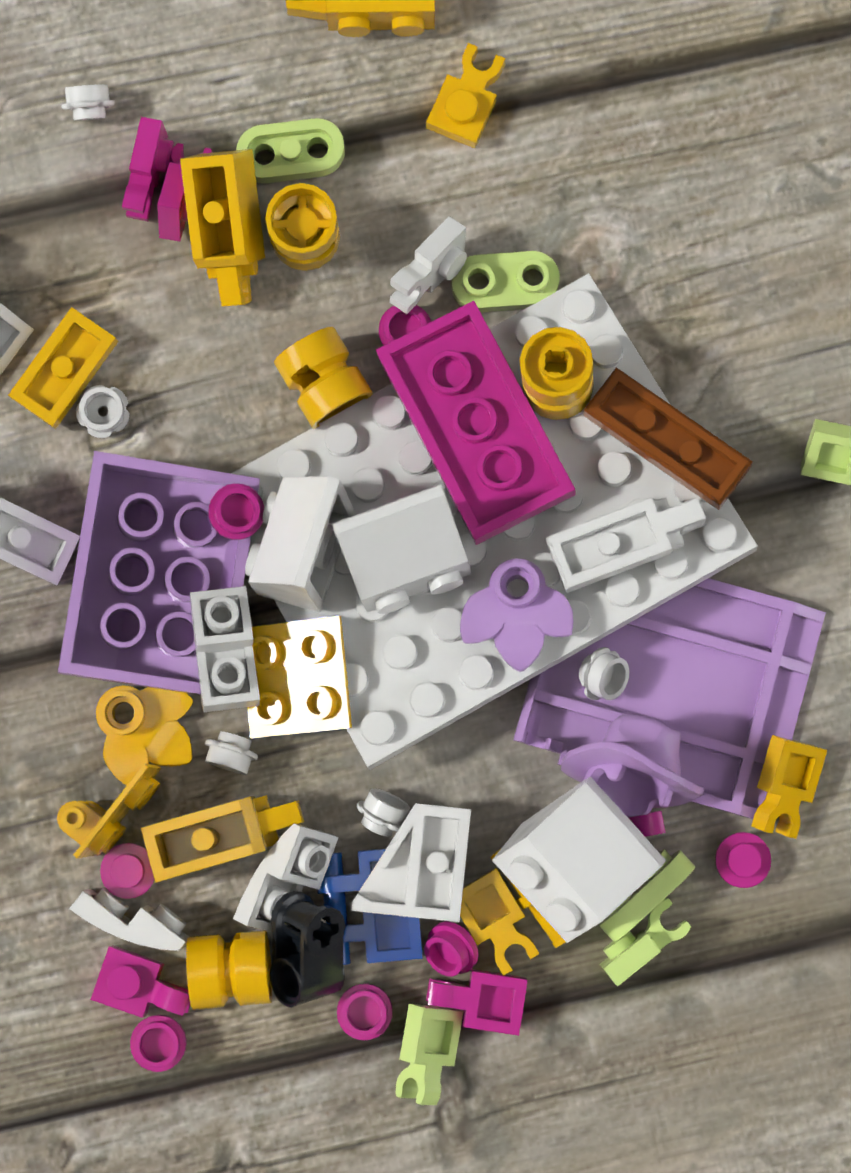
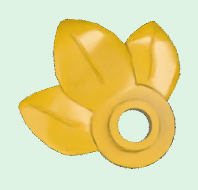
(150, 736)

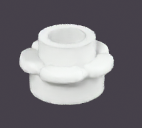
(87, 101)
(92, 401)
(604, 674)
(230, 753)
(383, 812)

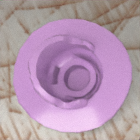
(635, 766)

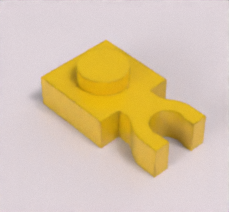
(465, 103)
(788, 777)
(490, 913)

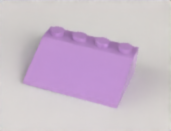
(136, 563)

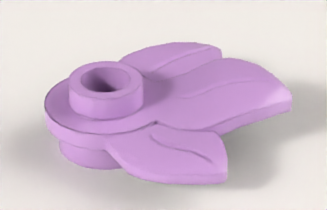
(516, 622)

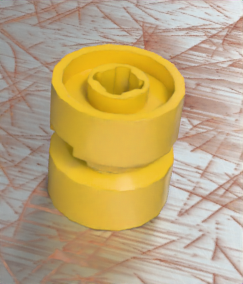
(303, 226)
(320, 373)
(557, 373)
(228, 969)

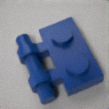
(384, 935)

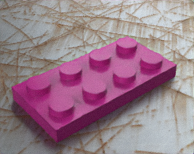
(475, 422)

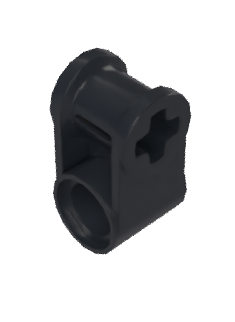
(307, 957)

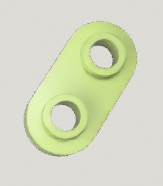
(291, 145)
(506, 284)
(648, 895)

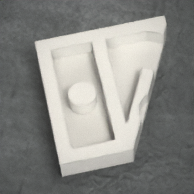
(421, 867)

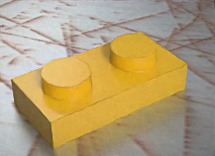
(63, 368)

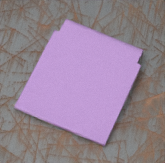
(707, 663)

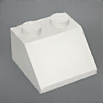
(299, 541)
(403, 550)
(578, 859)

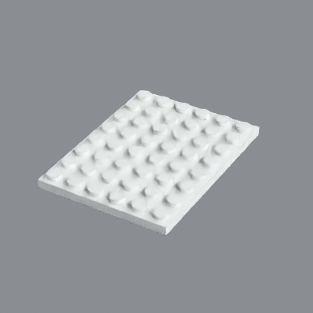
(410, 665)

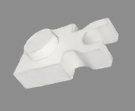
(435, 259)

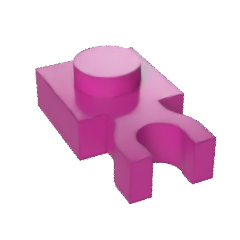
(149, 157)

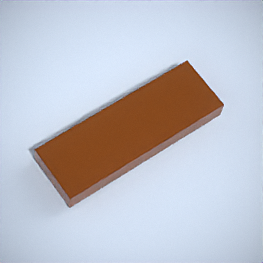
(667, 438)

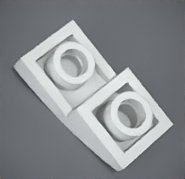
(224, 649)
(292, 862)
(148, 927)

